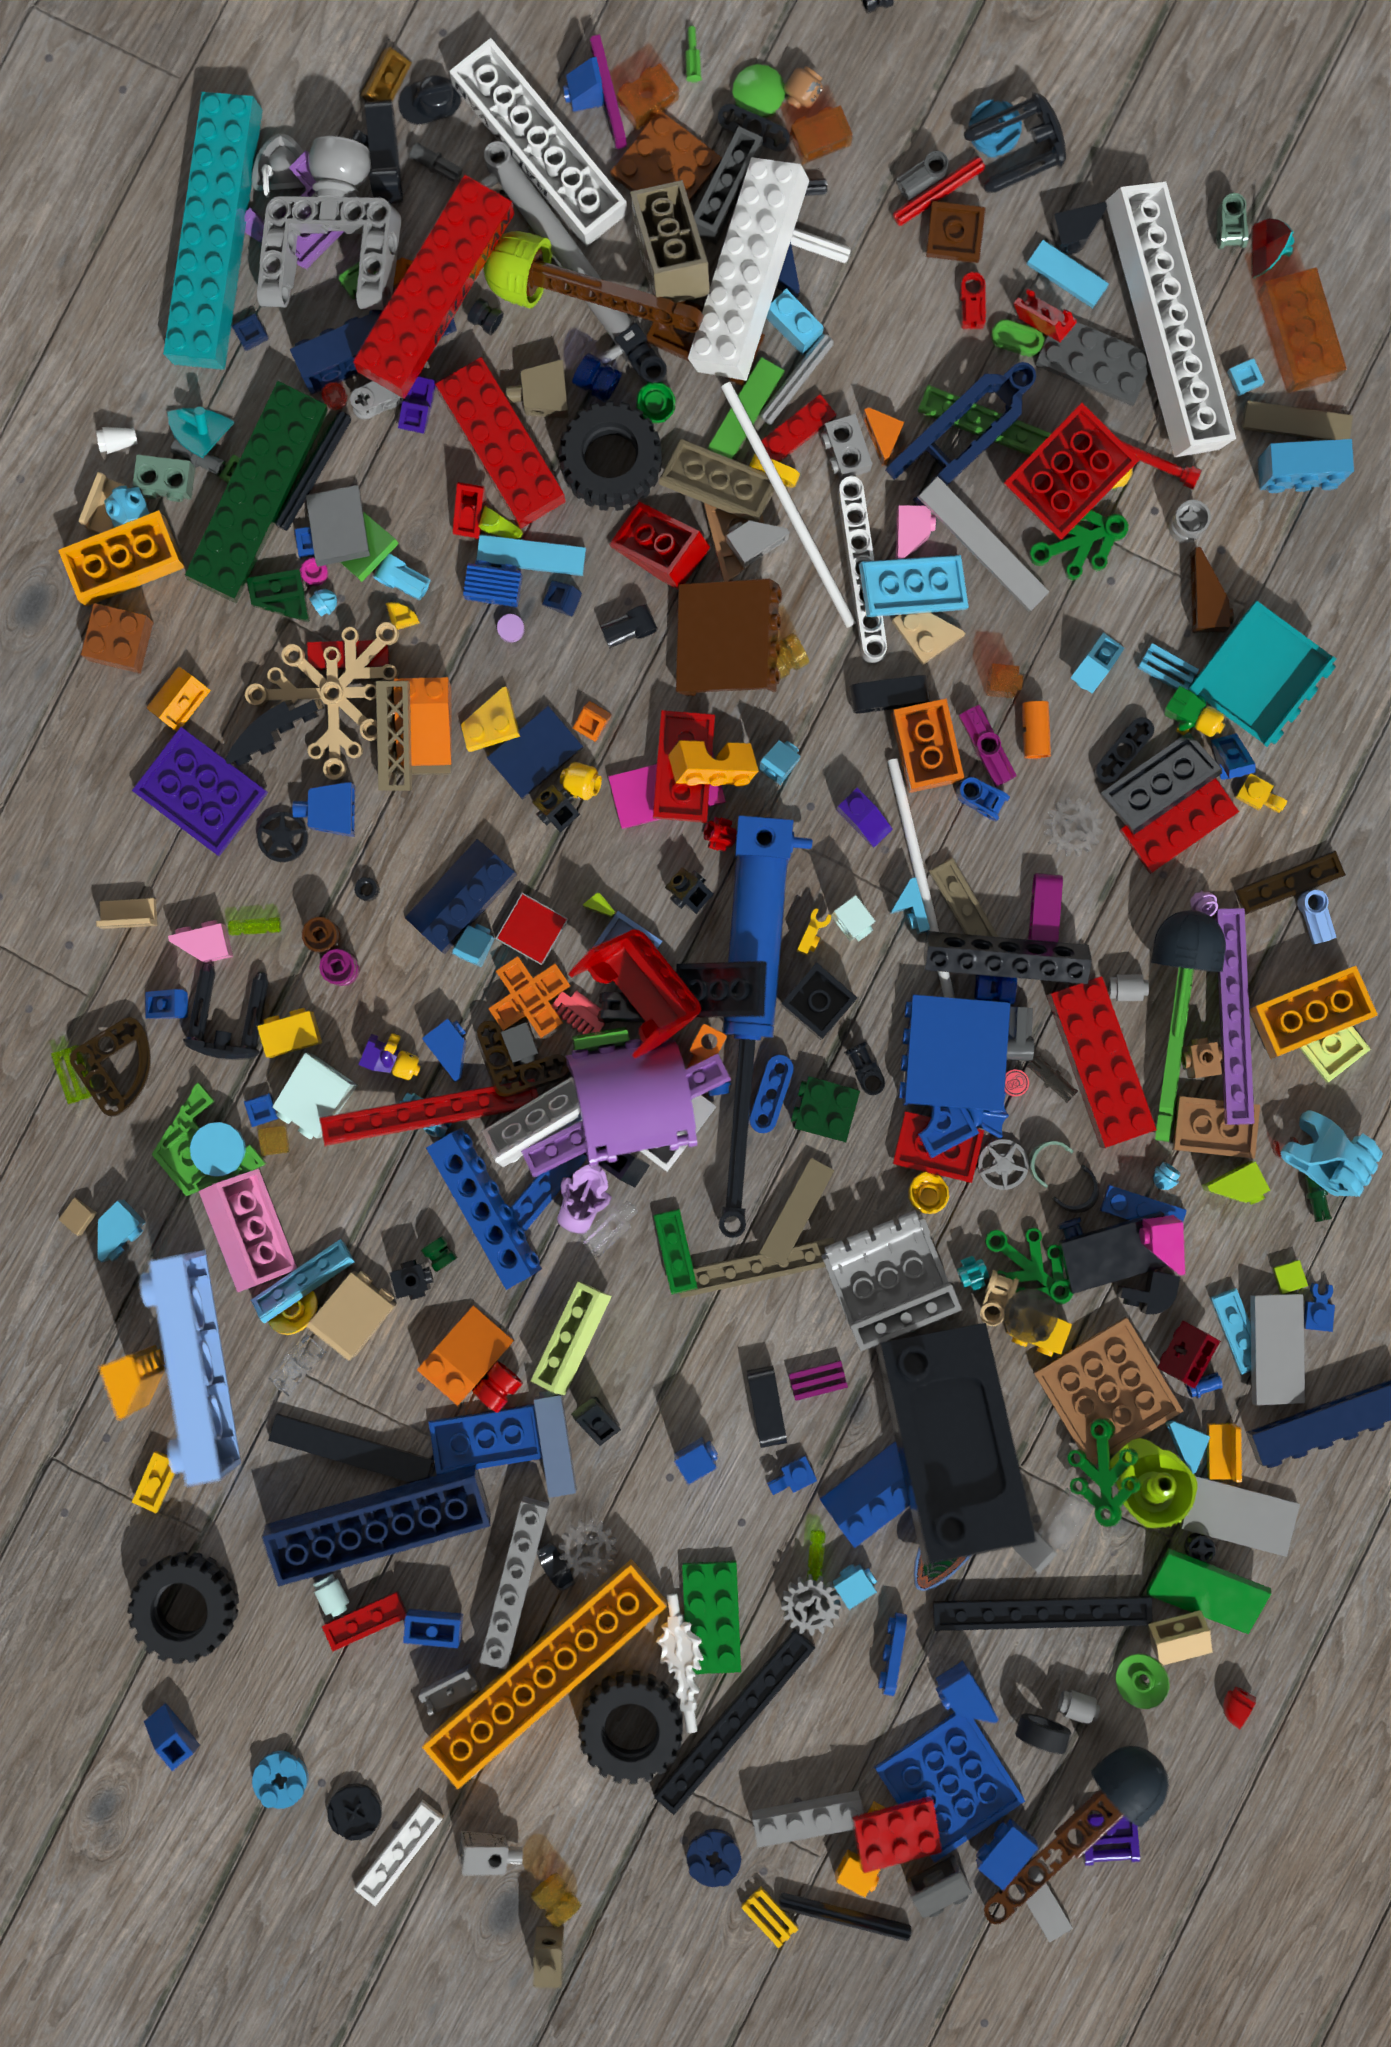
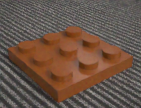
(666, 155)

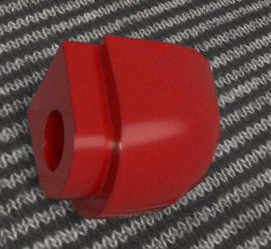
(1238, 1706)

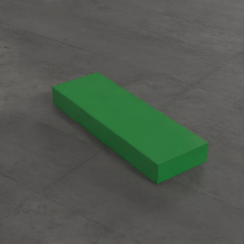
(675, 1251)

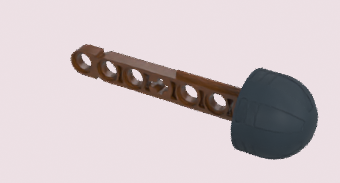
(1130, 1786)

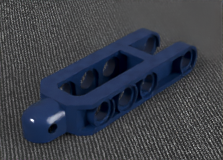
(1007, 387)

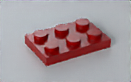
(954, 1163)
(896, 1834)

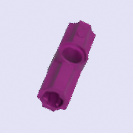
(979, 729)

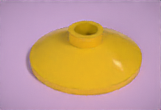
(290, 1323)

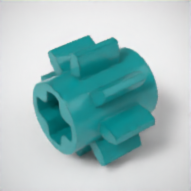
(973, 1273)

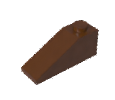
(1208, 599)

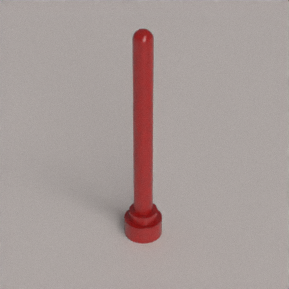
(1187, 475)

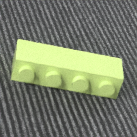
(571, 1338)

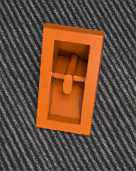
(883, 432)

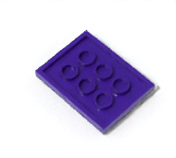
(200, 791)

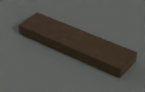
(1290, 882)

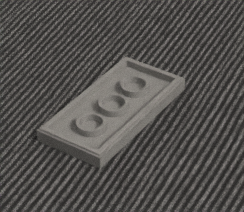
(1277, 1349)
(1242, 1516)

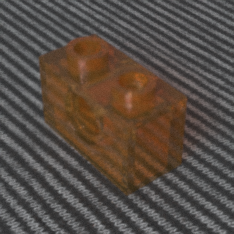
(641, 109)

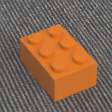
(927, 745)

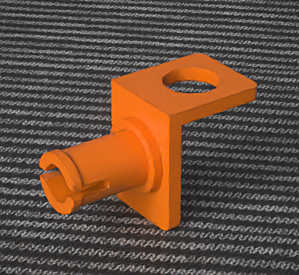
(701, 1053)

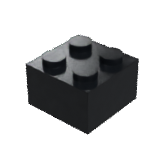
(818, 1001)

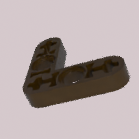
(507, 1069)

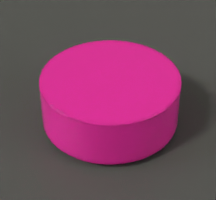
(312, 574)

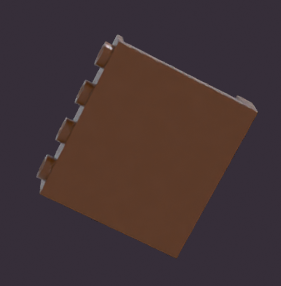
(728, 636)

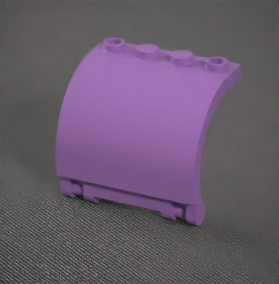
(632, 1100)

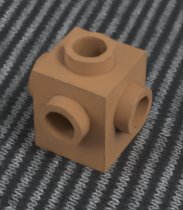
(1202, 1058)

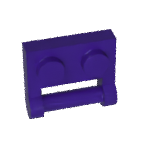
(1122, 1832)

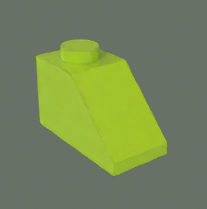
(1240, 1184)

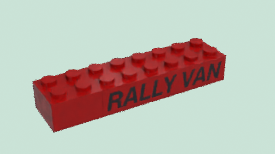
(434, 286)

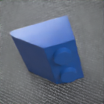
(963, 1694)

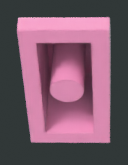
(912, 529)

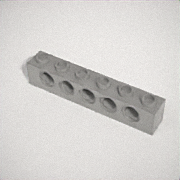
(514, 1582)

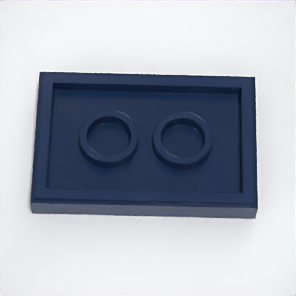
(536, 754)

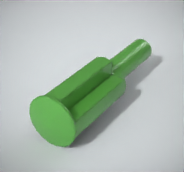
(693, 65)

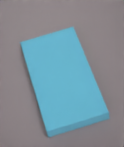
(913, 585)

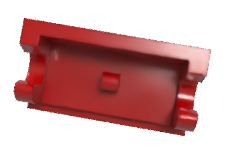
(1044, 316)

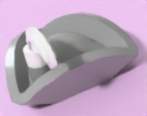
(273, 162)

